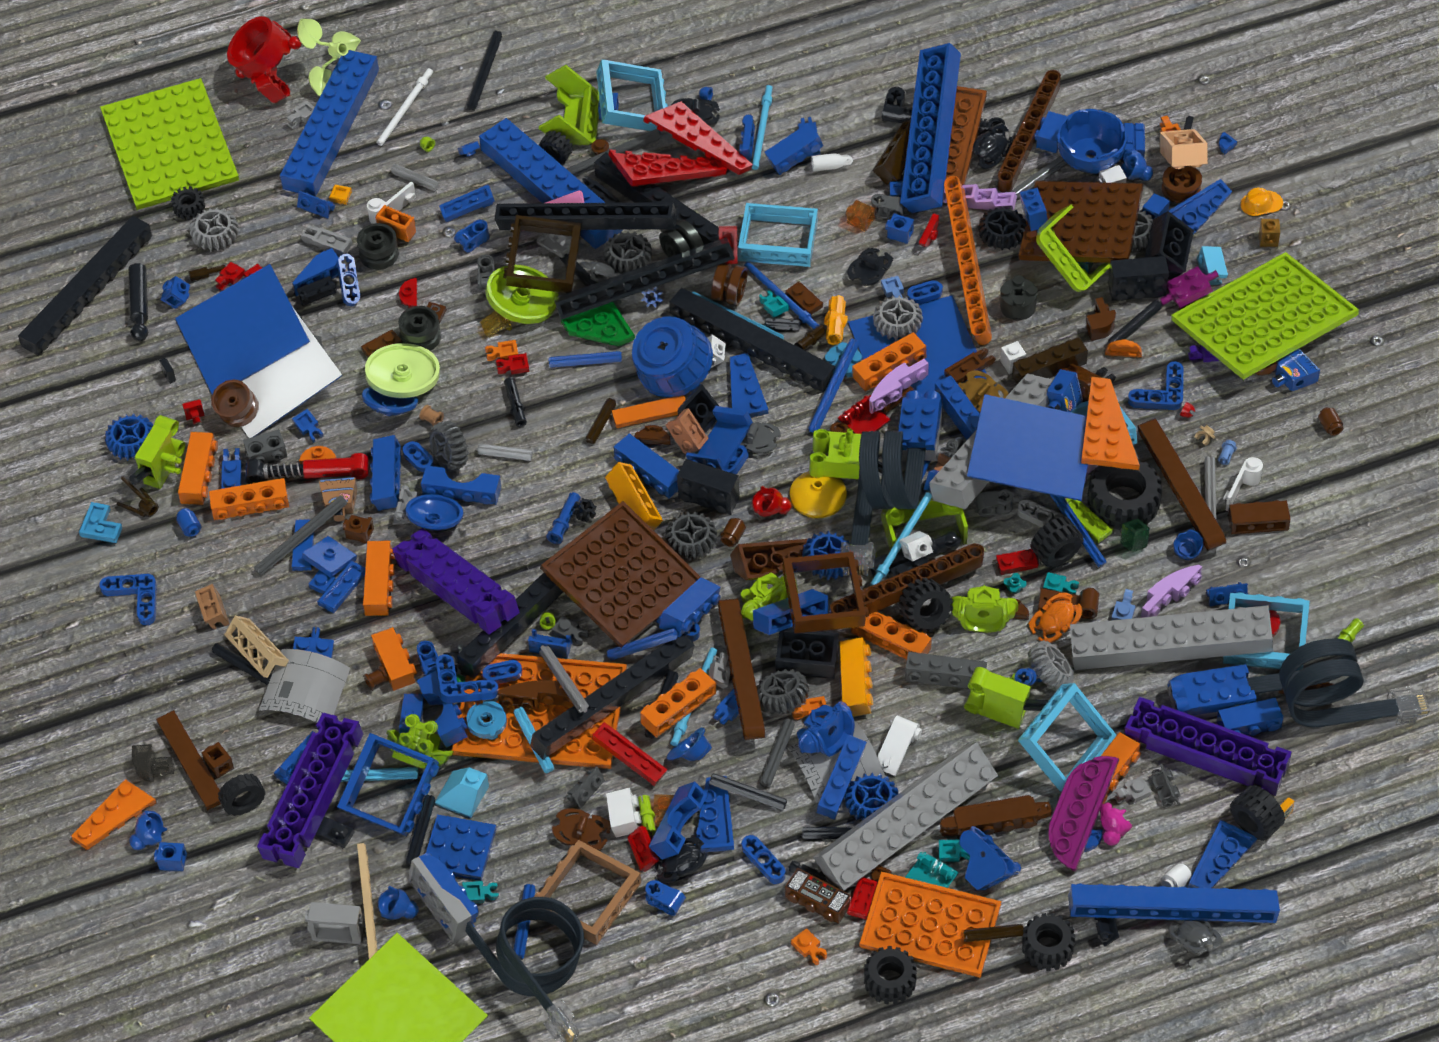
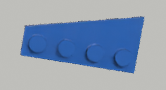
(715, 820)
(1221, 854)

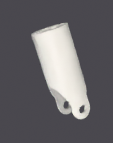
(829, 161)

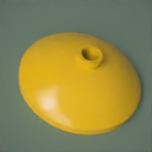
(817, 501)

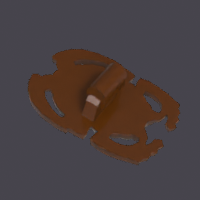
(580, 827)

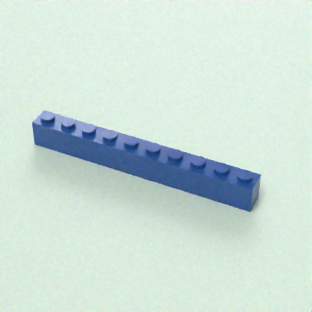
(1173, 903)

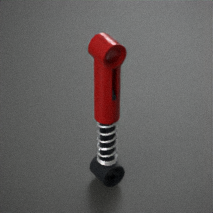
(352, 466)

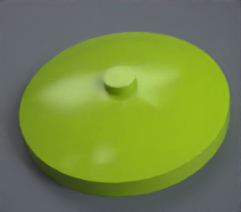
(518, 303)

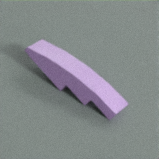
(987, 198)

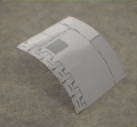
(306, 685)
(819, 767)

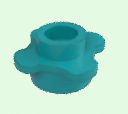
(1012, 587)

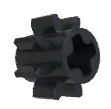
(584, 510)

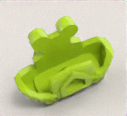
(760, 595)
(983, 609)
(420, 739)

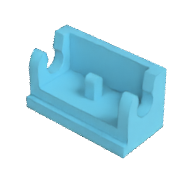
(1212, 259)

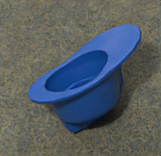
(691, 748)

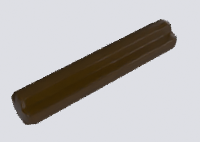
(600, 421)
(993, 932)

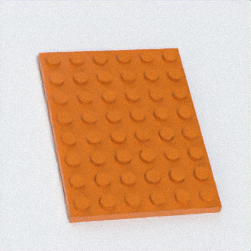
(512, 743)

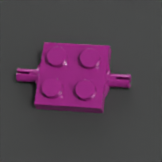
(1189, 287)

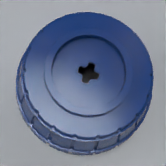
(680, 365)

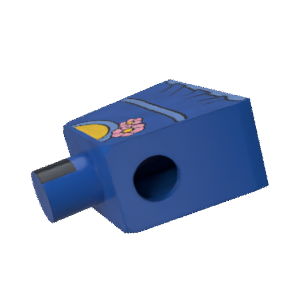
(1296, 371)
(1064, 391)

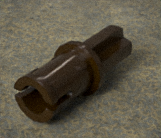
(811, 338)

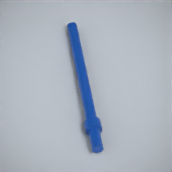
(804, 316)

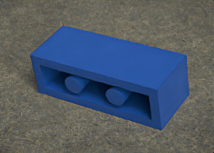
(793, 149)
(1252, 717)

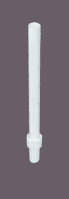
(420, 84)

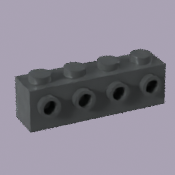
(940, 670)

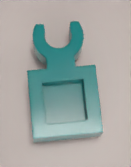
(773, 305)
(1059, 583)
(951, 851)
(477, 892)

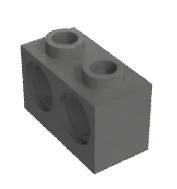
(266, 447)

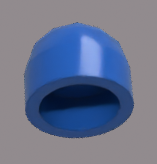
(706, 93)

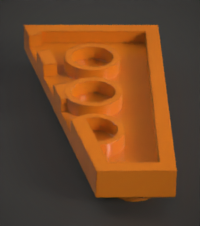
(113, 813)

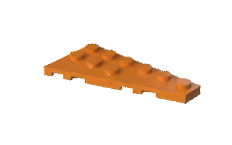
(1106, 432)

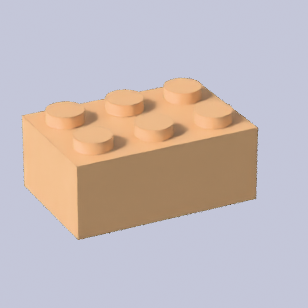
(1183, 148)

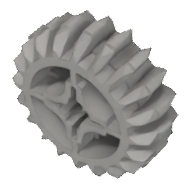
(216, 234)
(908, 316)
(1050, 665)

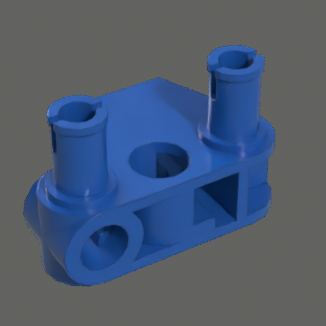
(987, 862)

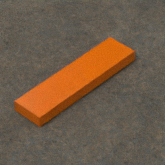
(647, 411)

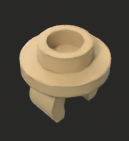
(1207, 432)

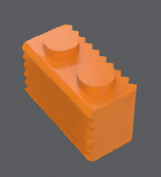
(400, 222)

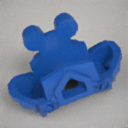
(829, 733)

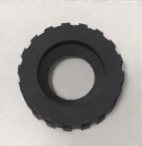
(236, 786)

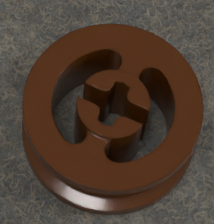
(1182, 178)

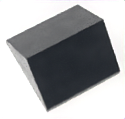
(701, 406)

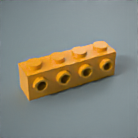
(629, 488)
(855, 676)

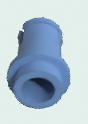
(1228, 448)

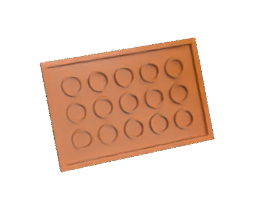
(929, 923)

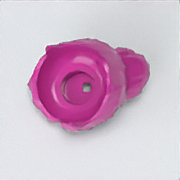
(1113, 824)

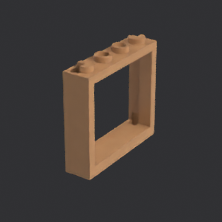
(616, 905)

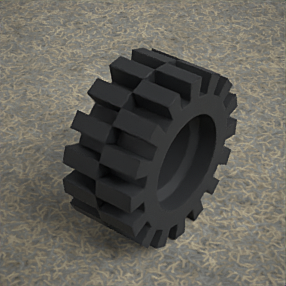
(556, 146)
(184, 196)

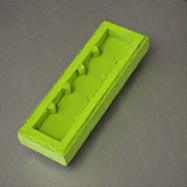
(1091, 522)

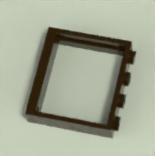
(542, 226)

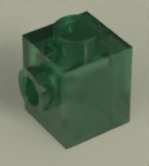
(1134, 535)

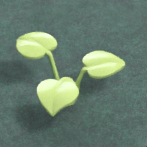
(309, 33)

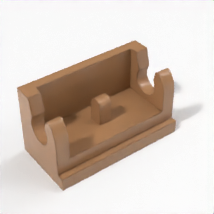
(211, 606)

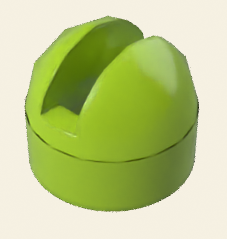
(427, 143)
(544, 624)

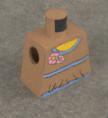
(335, 487)

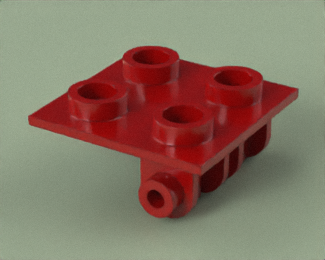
(860, 419)

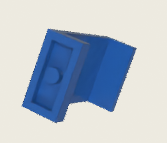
(724, 438)

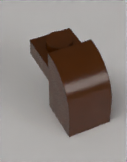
(1102, 322)

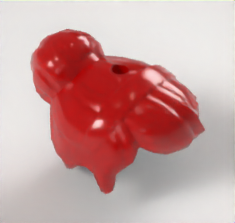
(770, 502)

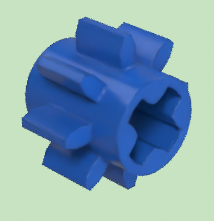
(657, 294)

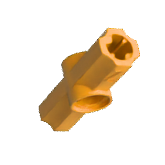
(835, 320)

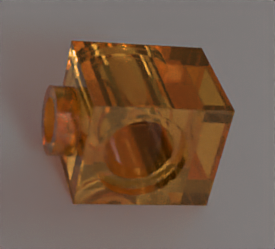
(860, 215)

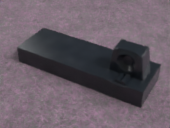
(334, 832)

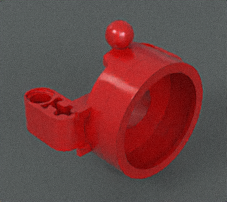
(257, 53)

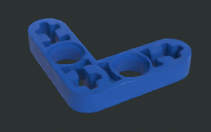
(1165, 396)
(141, 591)
(454, 686)

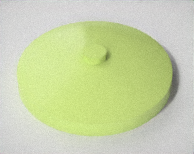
(402, 370)

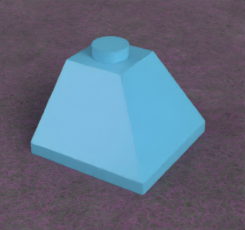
(463, 791)

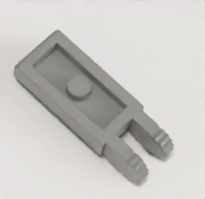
(326, 239)

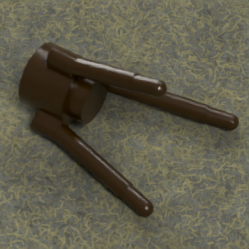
(147, 505)

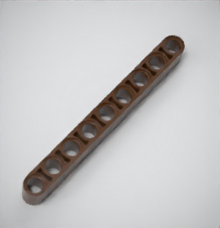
(1025, 136)
(1181, 484)
(940, 570)
(741, 669)

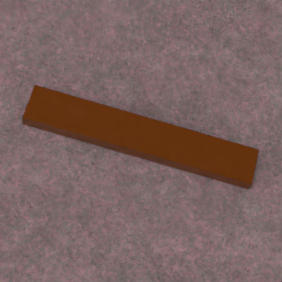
(189, 759)

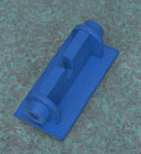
(314, 204)
(1221, 594)

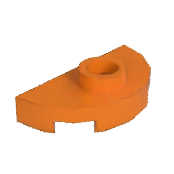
(1123, 348)
(316, 452)

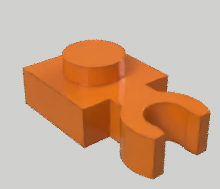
(503, 350)
(807, 945)

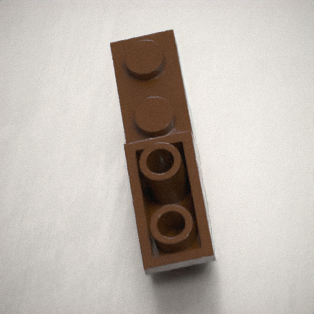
(533, 693)

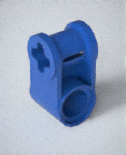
(473, 235)
(427, 661)
(664, 898)

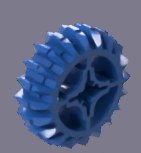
(131, 431)
(821, 545)
(870, 791)

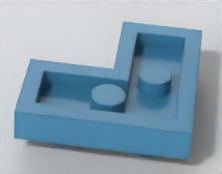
(97, 527)

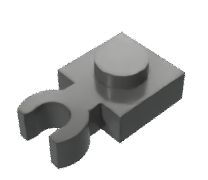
(569, 627)

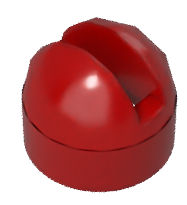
(1186, 409)

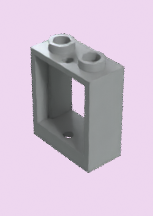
(335, 923)

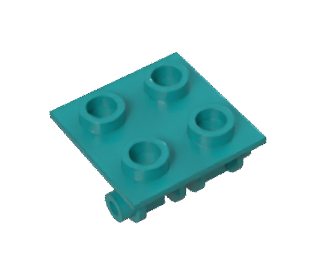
(932, 871)

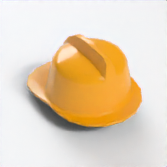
(1260, 202)

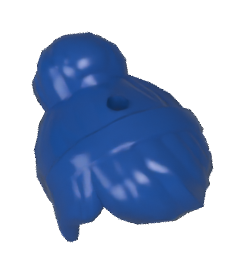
(1135, 166)
(147, 830)
(396, 904)

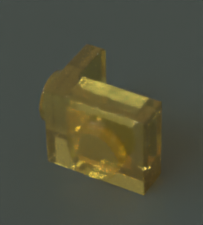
(494, 323)

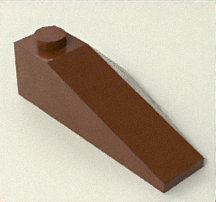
(762, 558)

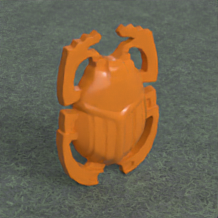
(1056, 618)

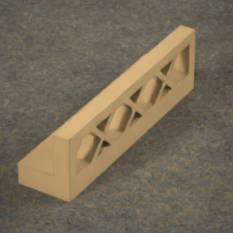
(255, 640)

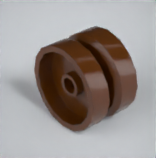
(729, 283)
(235, 403)

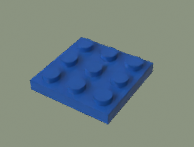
(462, 845)

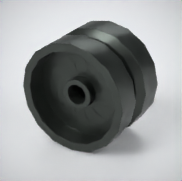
(679, 239)
(377, 246)
(420, 327)

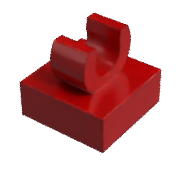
(193, 410)

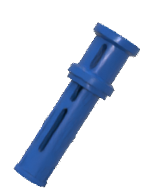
(561, 524)
(1030, 676)

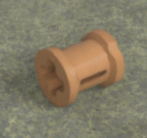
(431, 415)

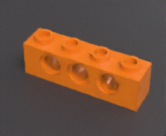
(874, 368)
(249, 499)
(897, 642)
(675, 711)

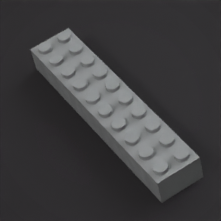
(951, 482)
(1171, 637)
(905, 816)

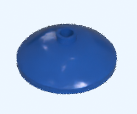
(388, 405)
(434, 512)

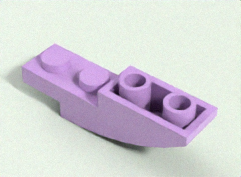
(891, 386)
(1171, 587)

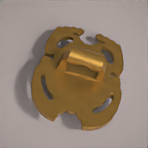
(977, 387)

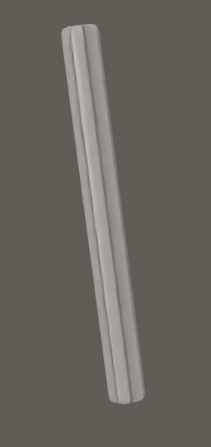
(1210, 488)
(564, 679)

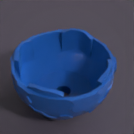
(1093, 134)

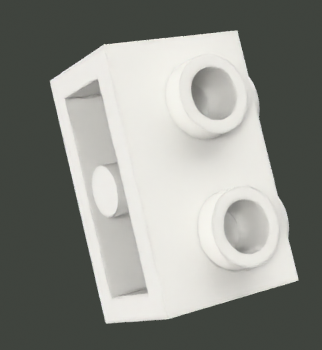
(623, 812)

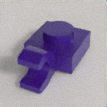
(1200, 352)

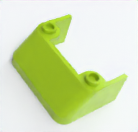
(580, 104)
(1062, 259)
(934, 509)

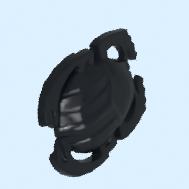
(701, 109)
(992, 146)
(869, 268)
(682, 863)

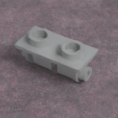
(400, 513)

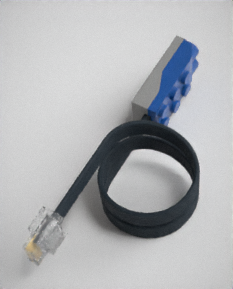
(914, 443)
(1222, 688)
(457, 914)

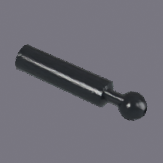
(138, 300)
(949, 541)

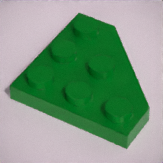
(600, 325)

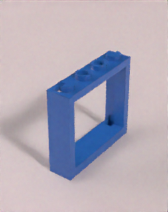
(361, 770)

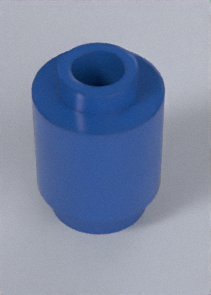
(188, 522)

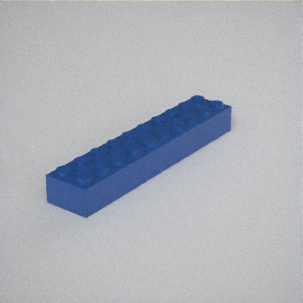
(329, 123)
(930, 128)
(537, 171)

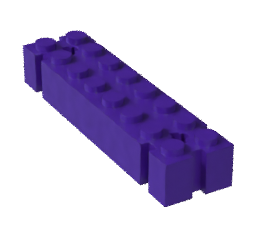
(456, 581)
(1208, 746)
(310, 790)

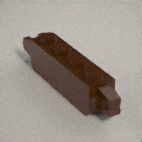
(996, 816)

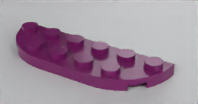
(1079, 808)

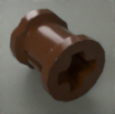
(376, 678)

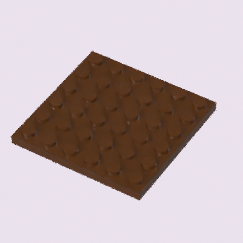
(1096, 227)
(620, 574)

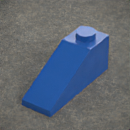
(320, 267)

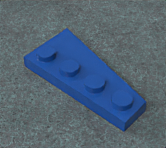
(1202, 206)
(745, 387)

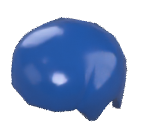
(1188, 545)

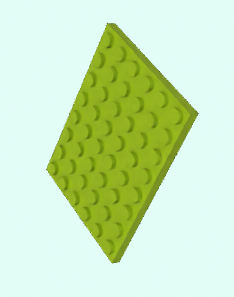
(169, 143)
(1264, 315)

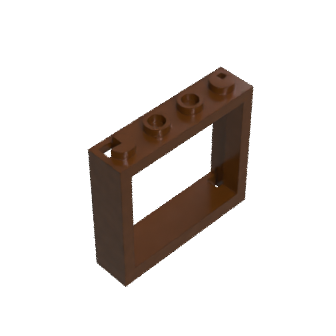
(824, 621)

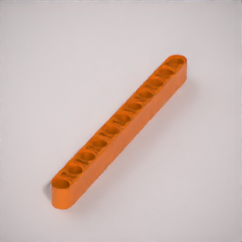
(967, 260)

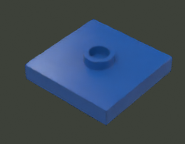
(329, 556)

